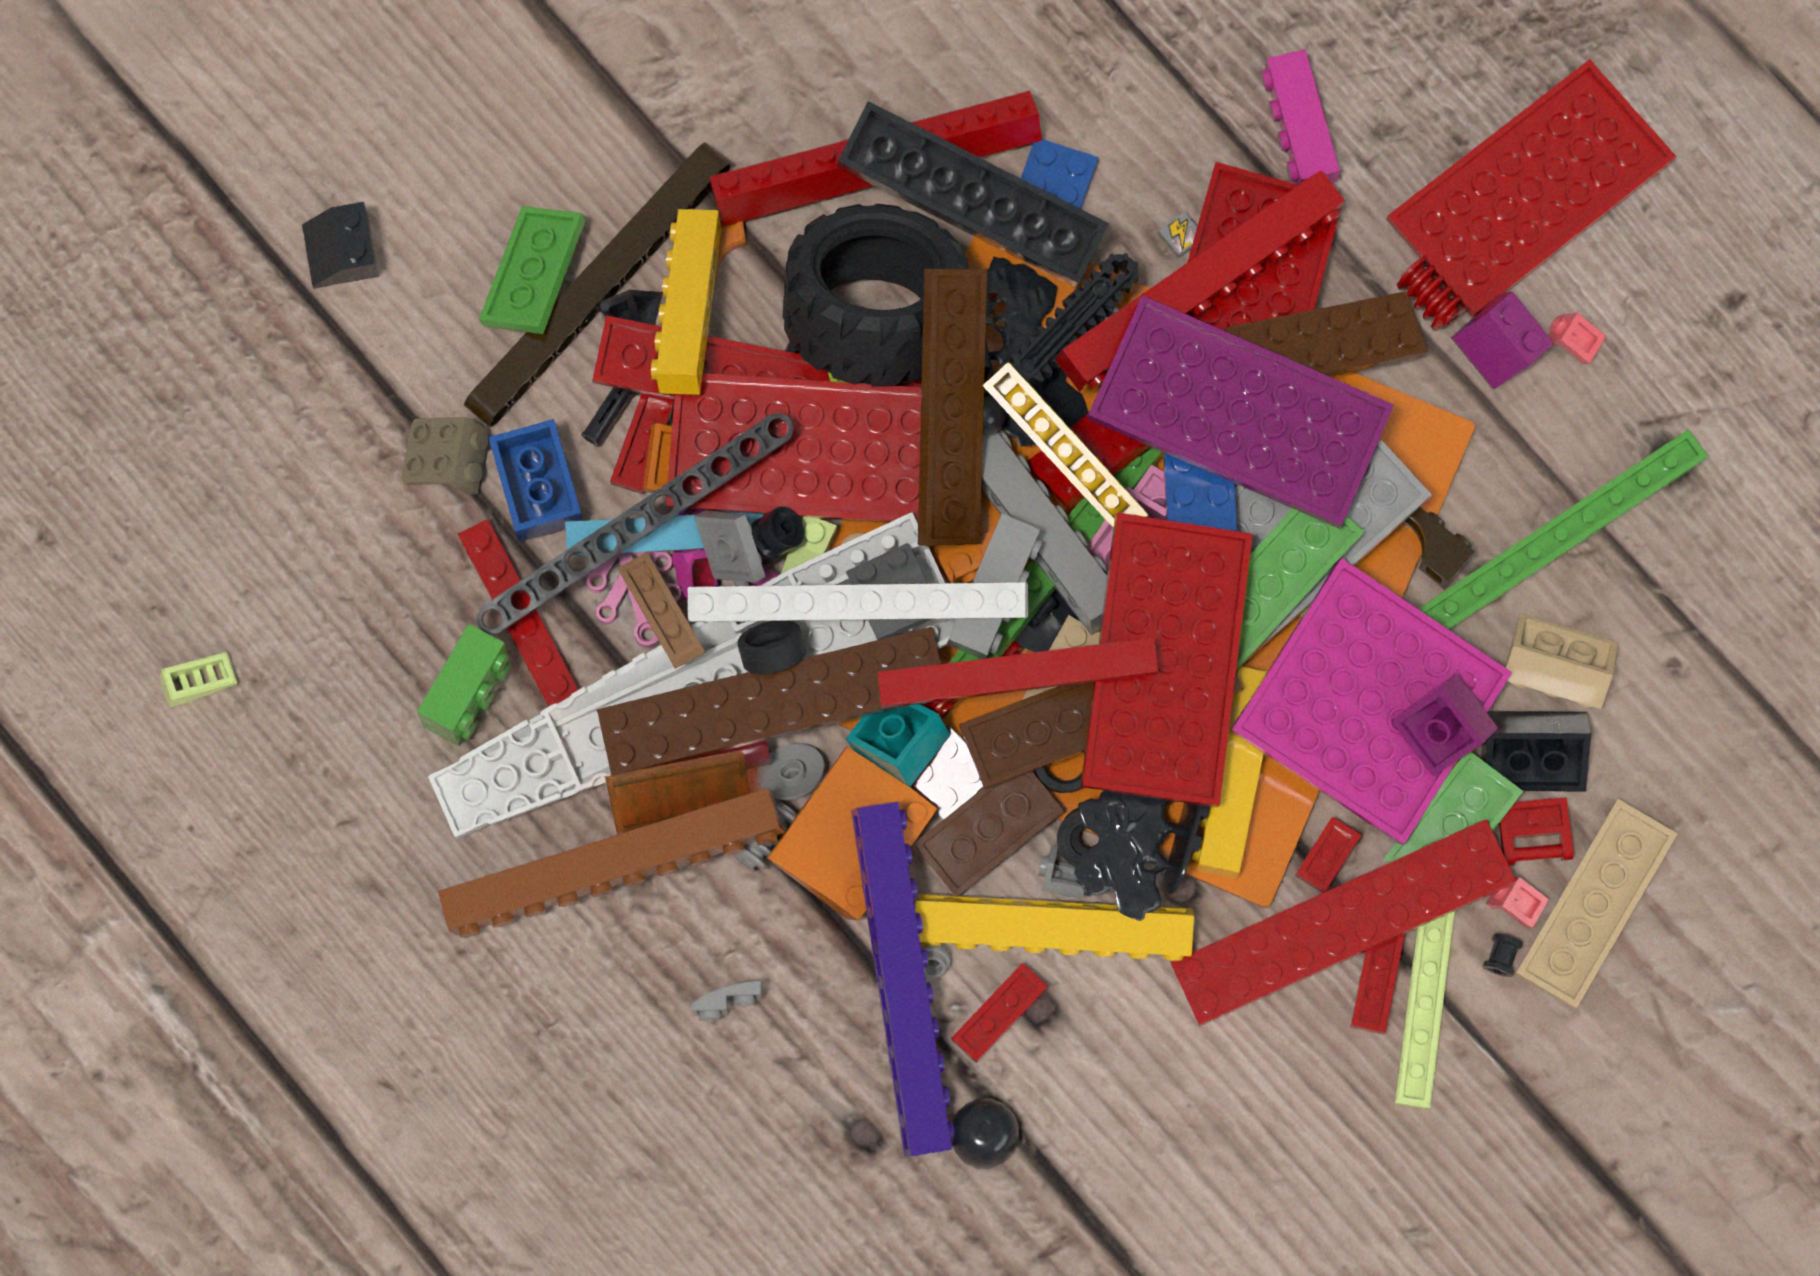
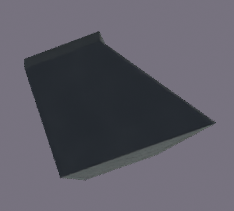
(633, 305)

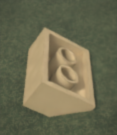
(1561, 661)

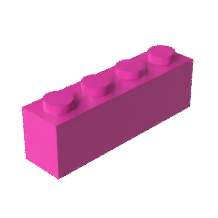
(1300, 117)

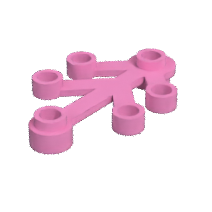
(620, 588)

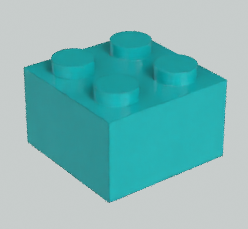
(900, 740)

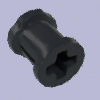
(1502, 955)

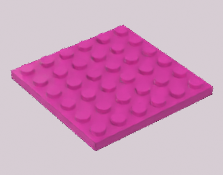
(1341, 683)

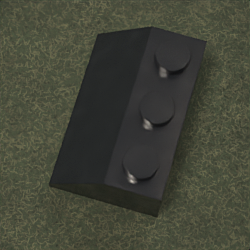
(1540, 749)

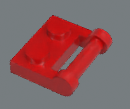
(1533, 820)

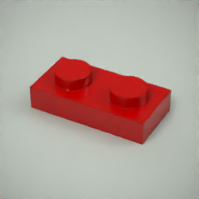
(1328, 855)

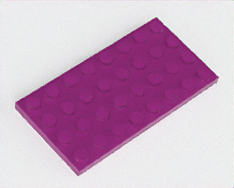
(1240, 412)

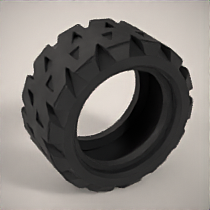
(863, 245)

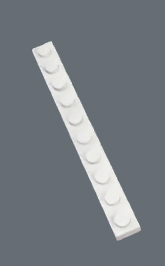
(858, 602)

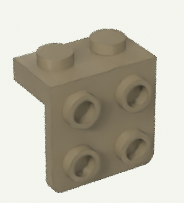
(446, 453)

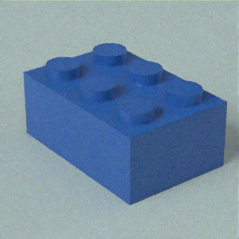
(535, 479)

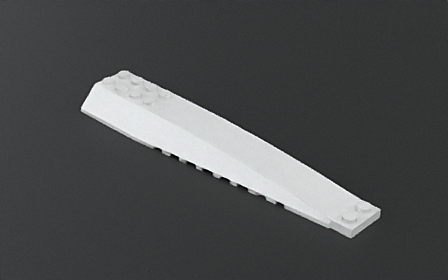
(564, 745)

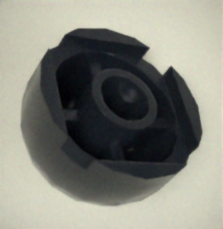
(985, 1133)

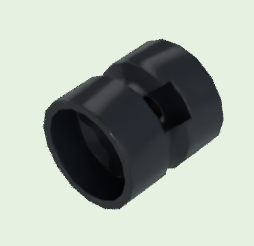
(777, 533)

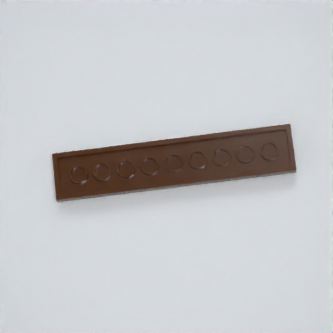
(757, 706)

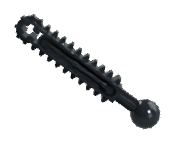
(1068, 326)

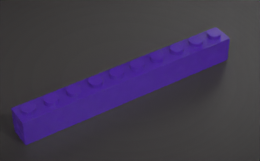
(902, 979)

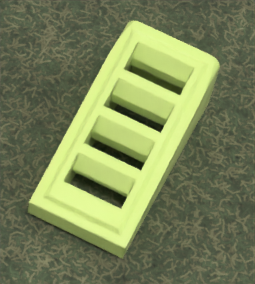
(200, 690)

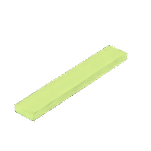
(1424, 1013)

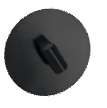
(1045, 624)

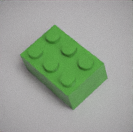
(464, 685)

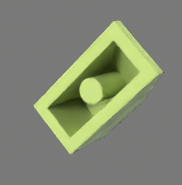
(817, 540)

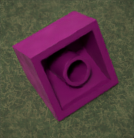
(1502, 339)
(1445, 724)

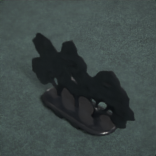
(1026, 303)
(1129, 837)

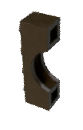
(1442, 551)

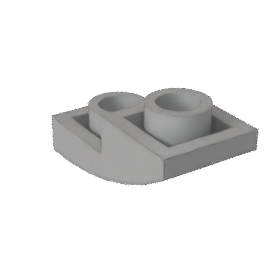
(715, 1003)

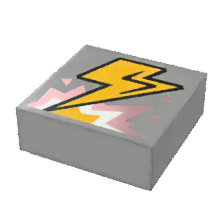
(1179, 234)

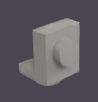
(1059, 876)

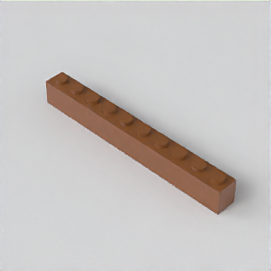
(611, 862)

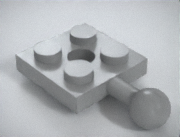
(730, 547)

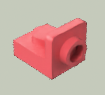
(1576, 336)
(1519, 902)

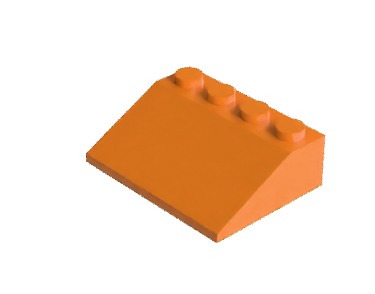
(821, 839)

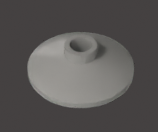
(792, 772)

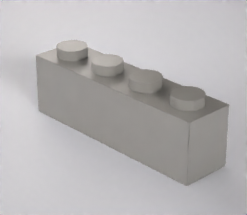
(1002, 563)

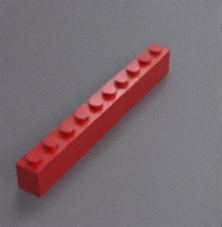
(814, 173)
(1210, 273)

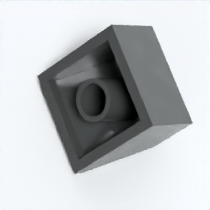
(892, 567)

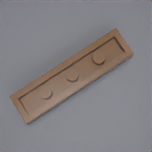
(661, 610)

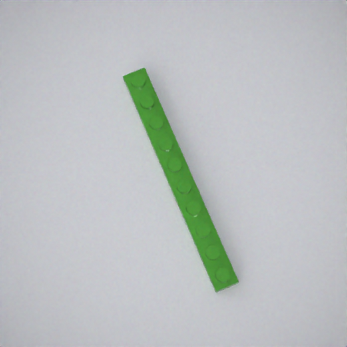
(1087, 522)
(1566, 531)

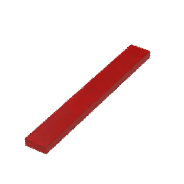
(1018, 672)

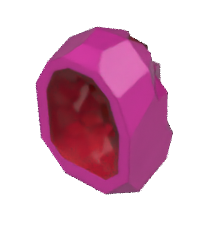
(692, 569)

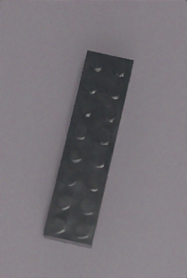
(972, 194)

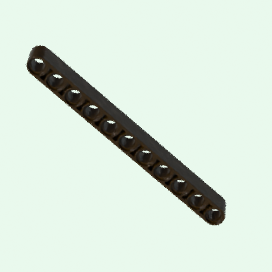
(597, 282)

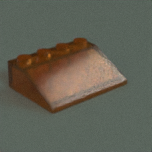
(675, 789)

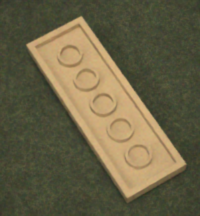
(1596, 904)

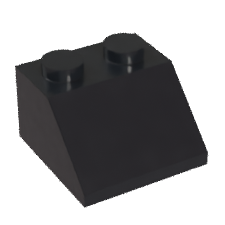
(340, 246)

